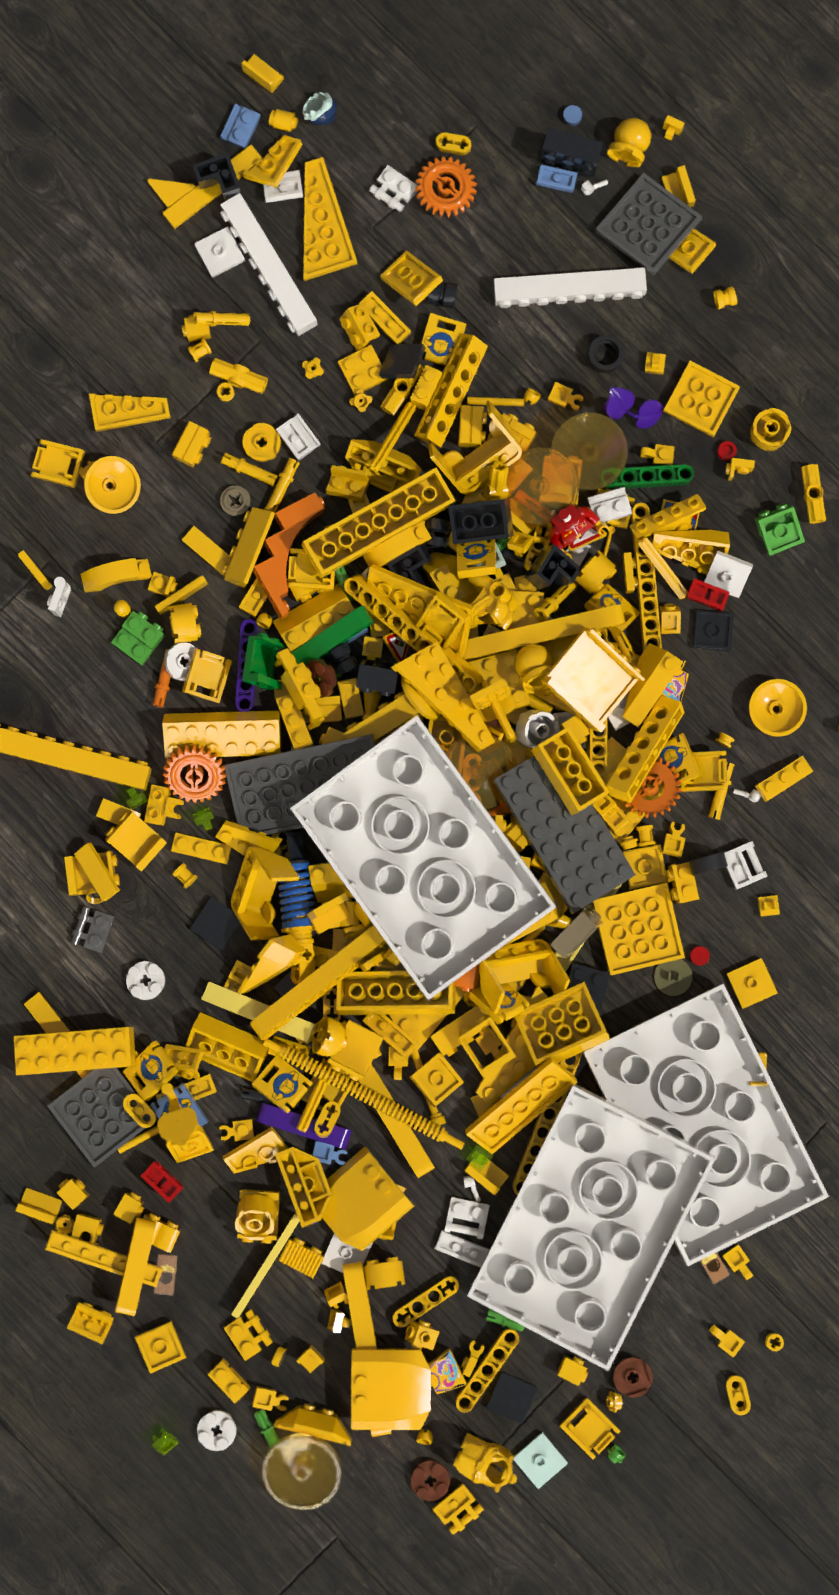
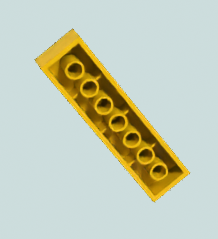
(378, 522)

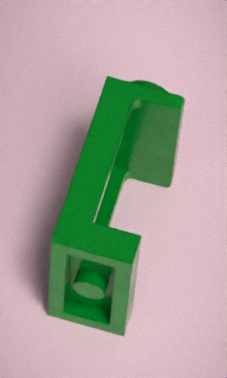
(260, 661)

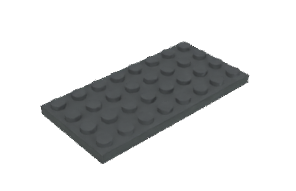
(272, 784)
(572, 848)

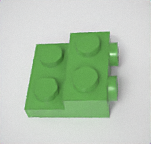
(779, 528)
(138, 637)

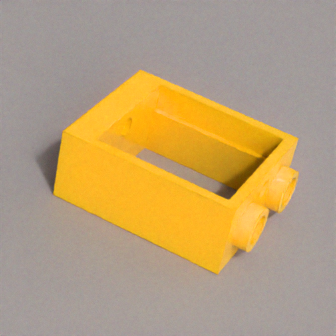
(498, 1062)

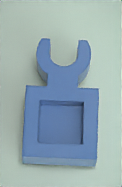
(325, 1153)

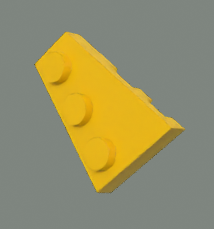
(275, 164)
(241, 838)
(255, 1151)

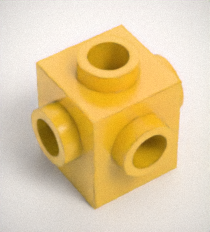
(421, 1335)

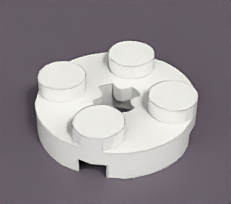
(173, 658)
(154, 987)
(227, 1426)

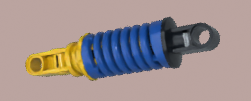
(296, 903)

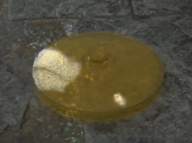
(594, 448)
(541, 485)
(482, 767)
(302, 1471)

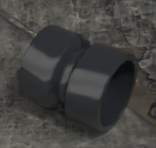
(443, 294)
(437, 527)
(344, 661)

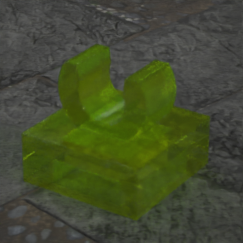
(136, 799)
(204, 817)
(479, 1157)
(164, 1443)

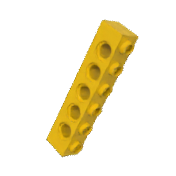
(451, 390)
(652, 737)

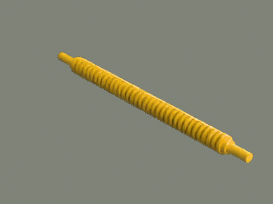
(441, 1135)

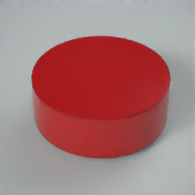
(726, 451)
(699, 956)

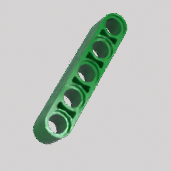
(655, 472)
(334, 636)

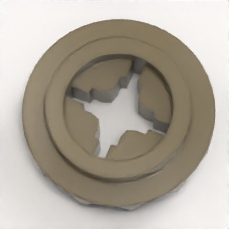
(234, 492)

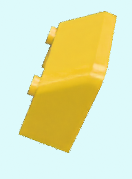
(474, 470)
(255, 890)
(521, 962)

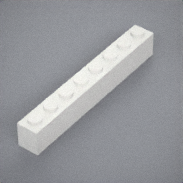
(268, 264)
(570, 287)

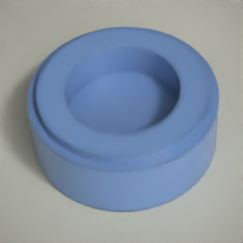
(572, 115)

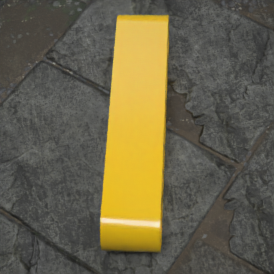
(135, 1266)
(485, 1379)

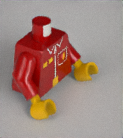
(572, 524)

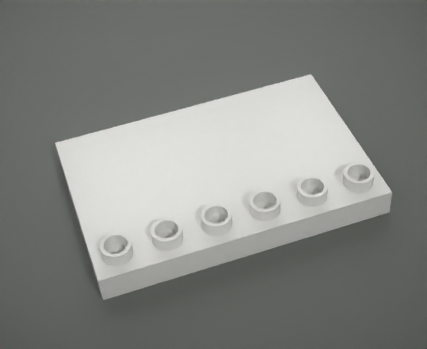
(423, 857)
(693, 1079)
(591, 1226)

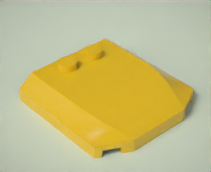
(363, 1201)
(390, 1389)

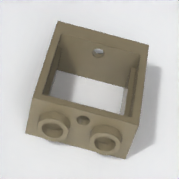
(577, 933)

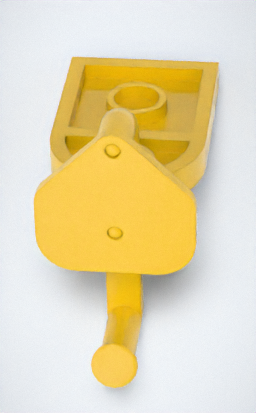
(494, 703)
(181, 1130)

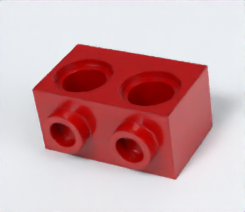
(708, 595)
(162, 1181)

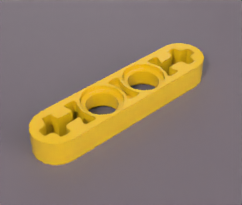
(424, 1299)

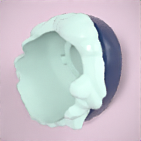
(320, 109)

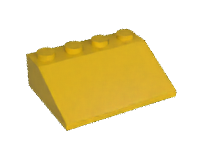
(562, 1025)

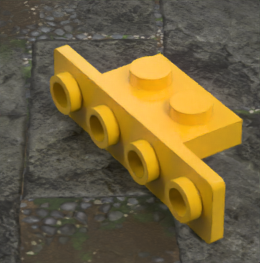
(670, 519)

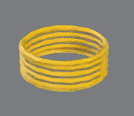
(90, 899)

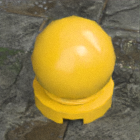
(631, 140)
(532, 665)

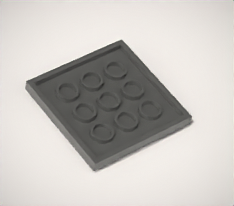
(648, 224)
(95, 1114)

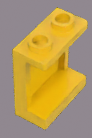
(77, 878)

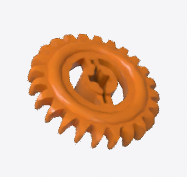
(443, 204)
(200, 760)
(664, 775)

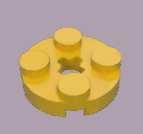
(254, 434)

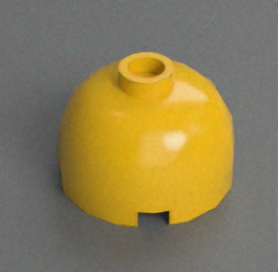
(330, 1037)

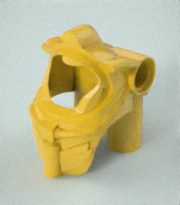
(494, 602)
(477, 1462)

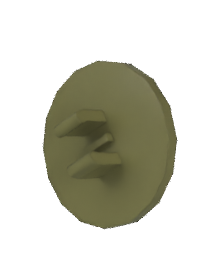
(673, 977)

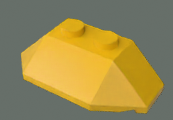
(394, 473)
(444, 578)
(305, 1184)
(315, 1422)

